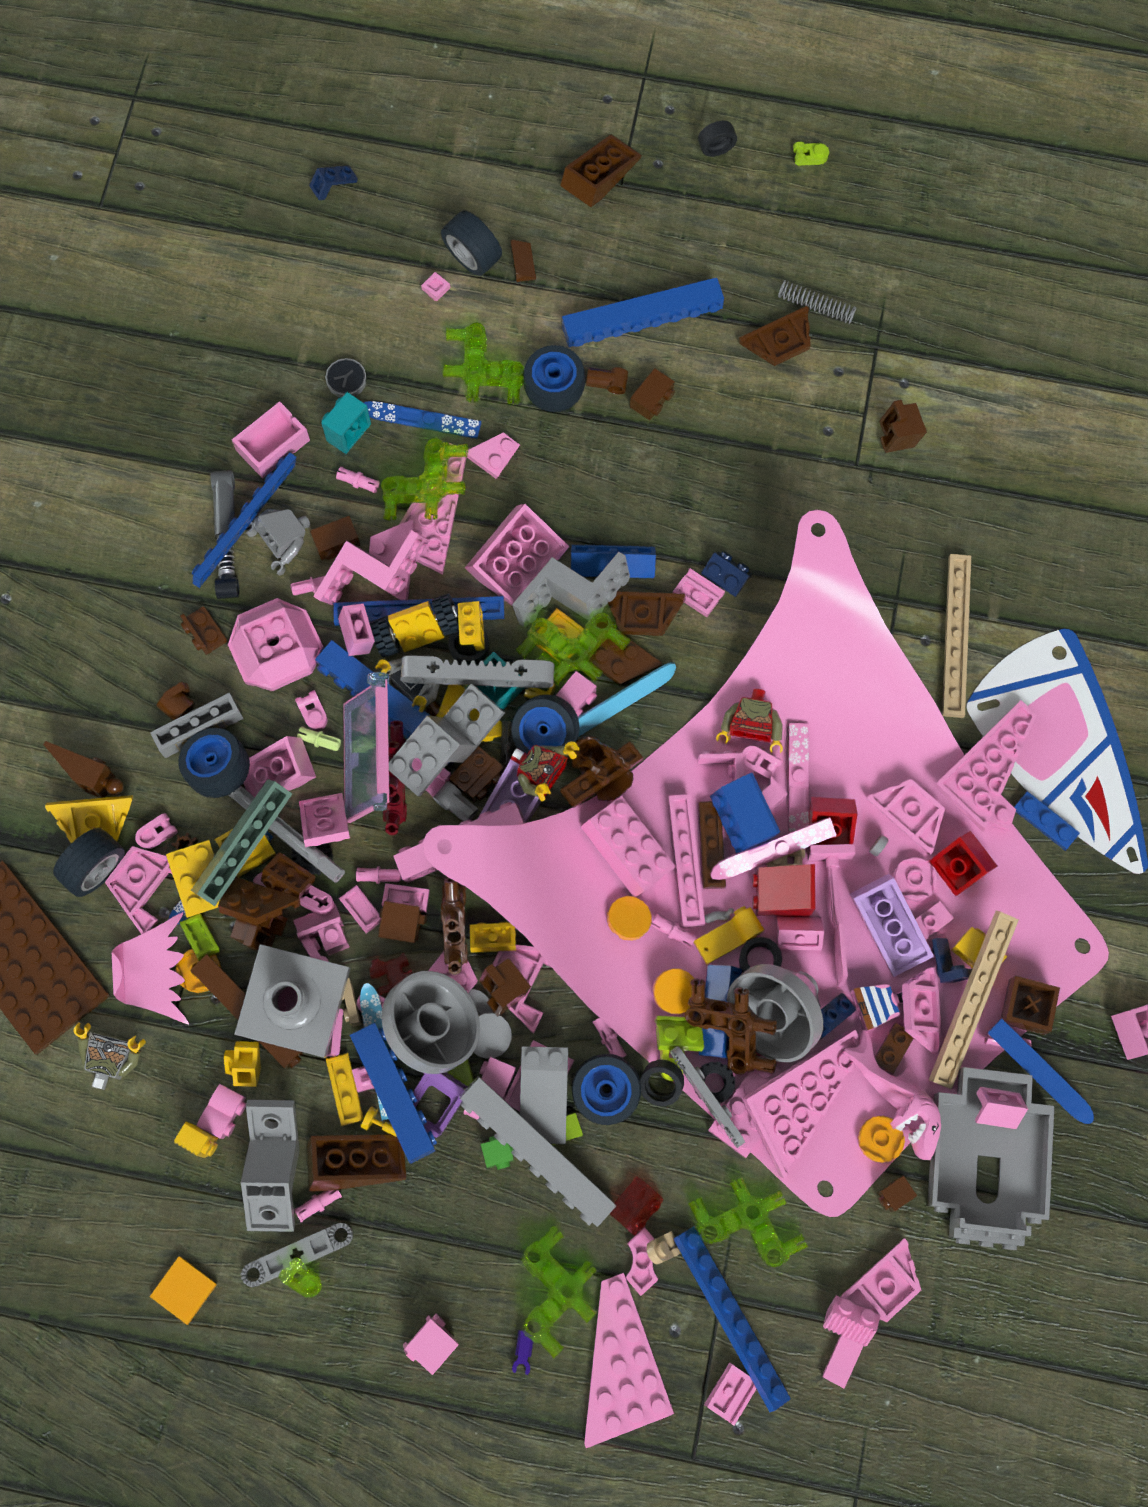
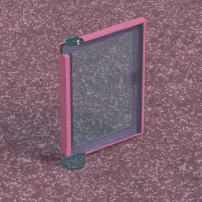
(366, 749)

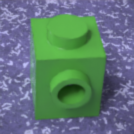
(497, 1154)

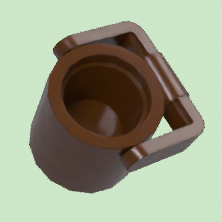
(176, 702)

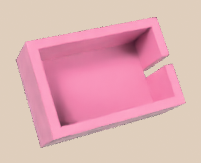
(270, 439)

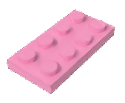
(740, 1114)

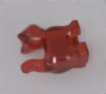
(392, 969)

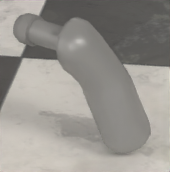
(718, 915)

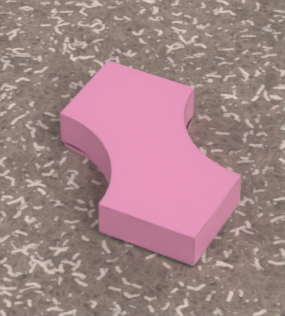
(641, 1273)

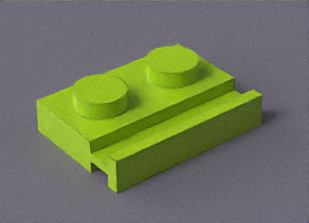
(678, 1032)

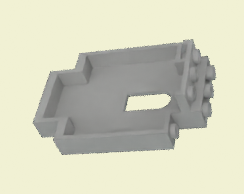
(1023, 1163)

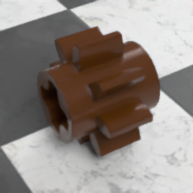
(183, 840)

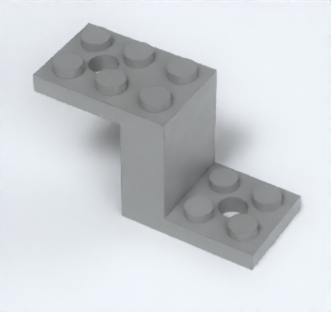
(571, 589)
(445, 739)
(270, 1165)

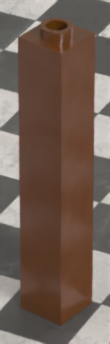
(232, 998)

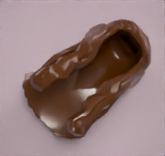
(588, 757)

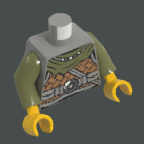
(106, 1055)

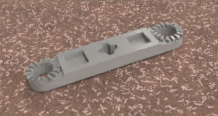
(720, 1113)
(313, 1247)

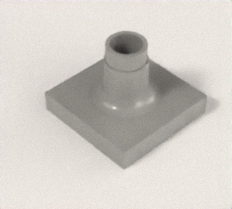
(312, 1020)

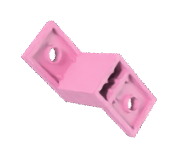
(387, 577)

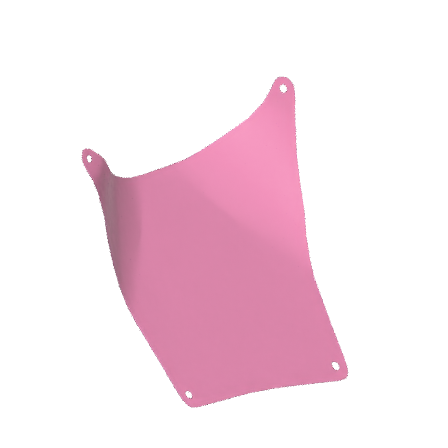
(870, 728)

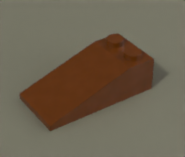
(599, 170)
(354, 1161)

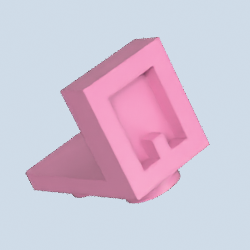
(735, 769)

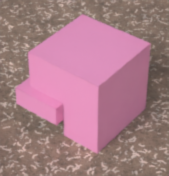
(431, 1344)

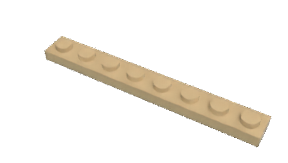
(956, 636)
(973, 999)

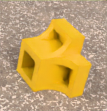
(243, 1063)

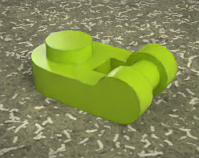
(817, 153)

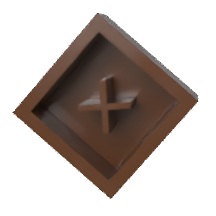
(1030, 1005)

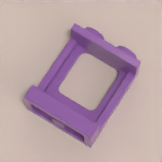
(449, 1086)

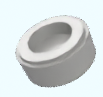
(879, 845)

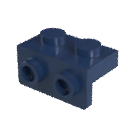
(726, 572)

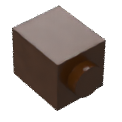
(896, 1194)

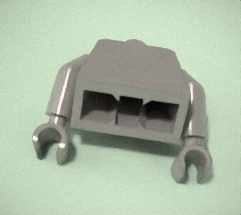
(281, 533)

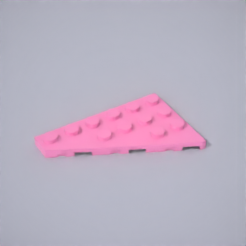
(795, 1100)
(624, 1377)

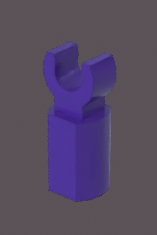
(523, 1351)

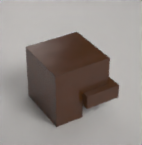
(901, 427)
(401, 921)
(254, 935)
(504, 985)

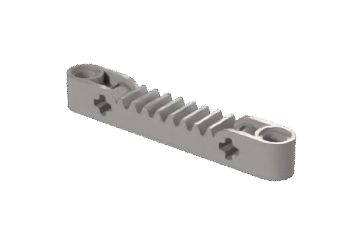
(536, 673)

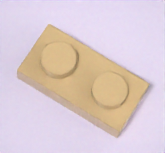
(351, 1013)

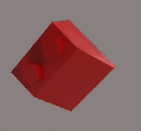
(842, 814)
(963, 863)

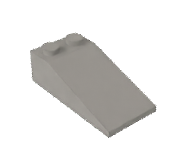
(545, 1091)

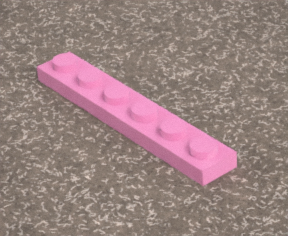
(686, 860)

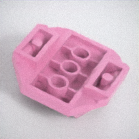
(279, 664)

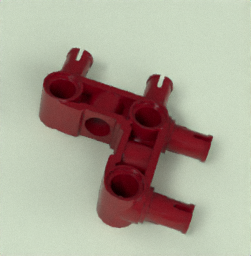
(397, 806)

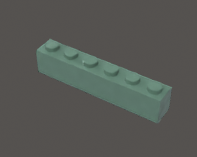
(241, 842)

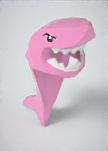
(913, 1106)

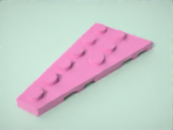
(440, 529)
(983, 772)

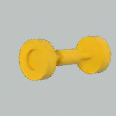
(370, 1118)

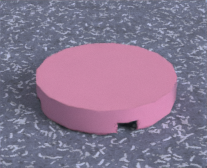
(915, 878)

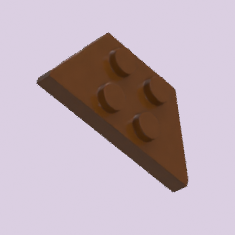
(780, 338)
(645, 612)
(622, 664)
(254, 902)

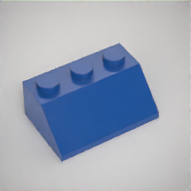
(744, 813)

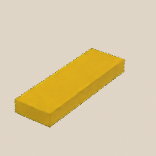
(344, 1089)

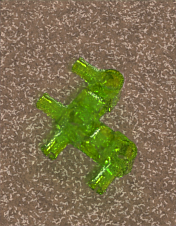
(489, 372)
(419, 488)
(584, 645)
(760, 1227)
(554, 1277)

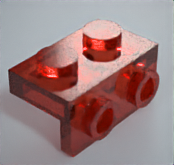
(636, 1206)

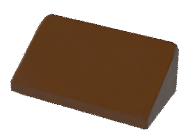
(523, 261)

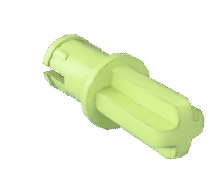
(319, 739)

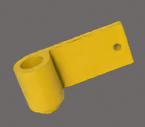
(730, 935)

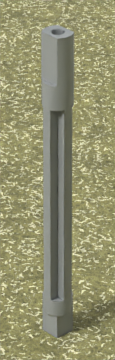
(294, 840)

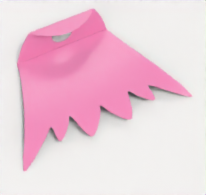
(144, 972)

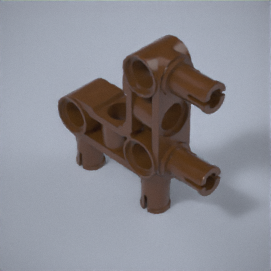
(453, 920)
(737, 1022)

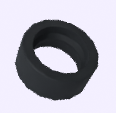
(709, 141)
(480, 656)
(759, 942)
(668, 1068)

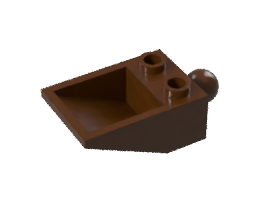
(88, 774)

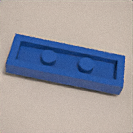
(1046, 821)

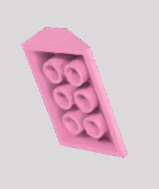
(516, 553)

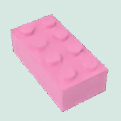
(628, 846)

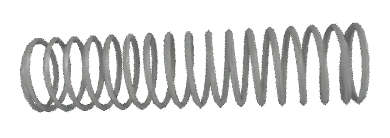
(815, 302)

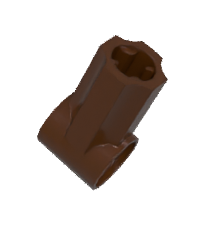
(612, 380)

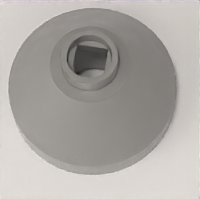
(788, 999)
(430, 1022)

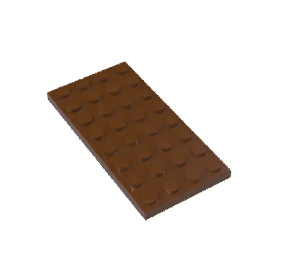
(41, 976)

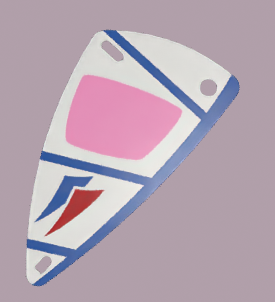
(1073, 748)

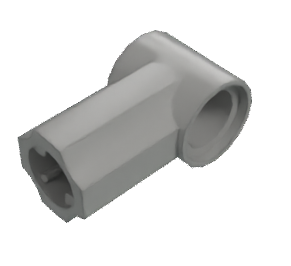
(451, 798)

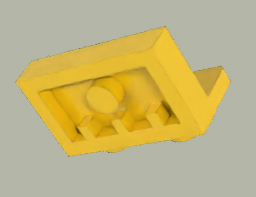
(471, 624)
(492, 937)

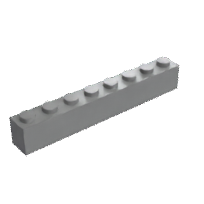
(537, 1151)

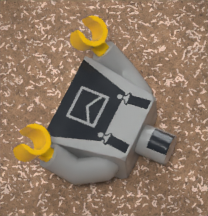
(419, 694)

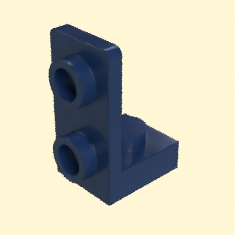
(328, 176)
(945, 968)
(835, 1013)

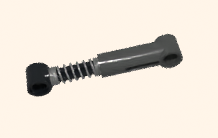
(223, 499)

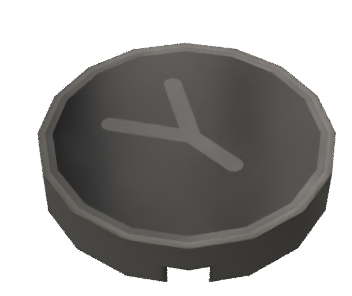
(346, 376)

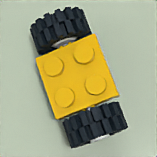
(415, 626)

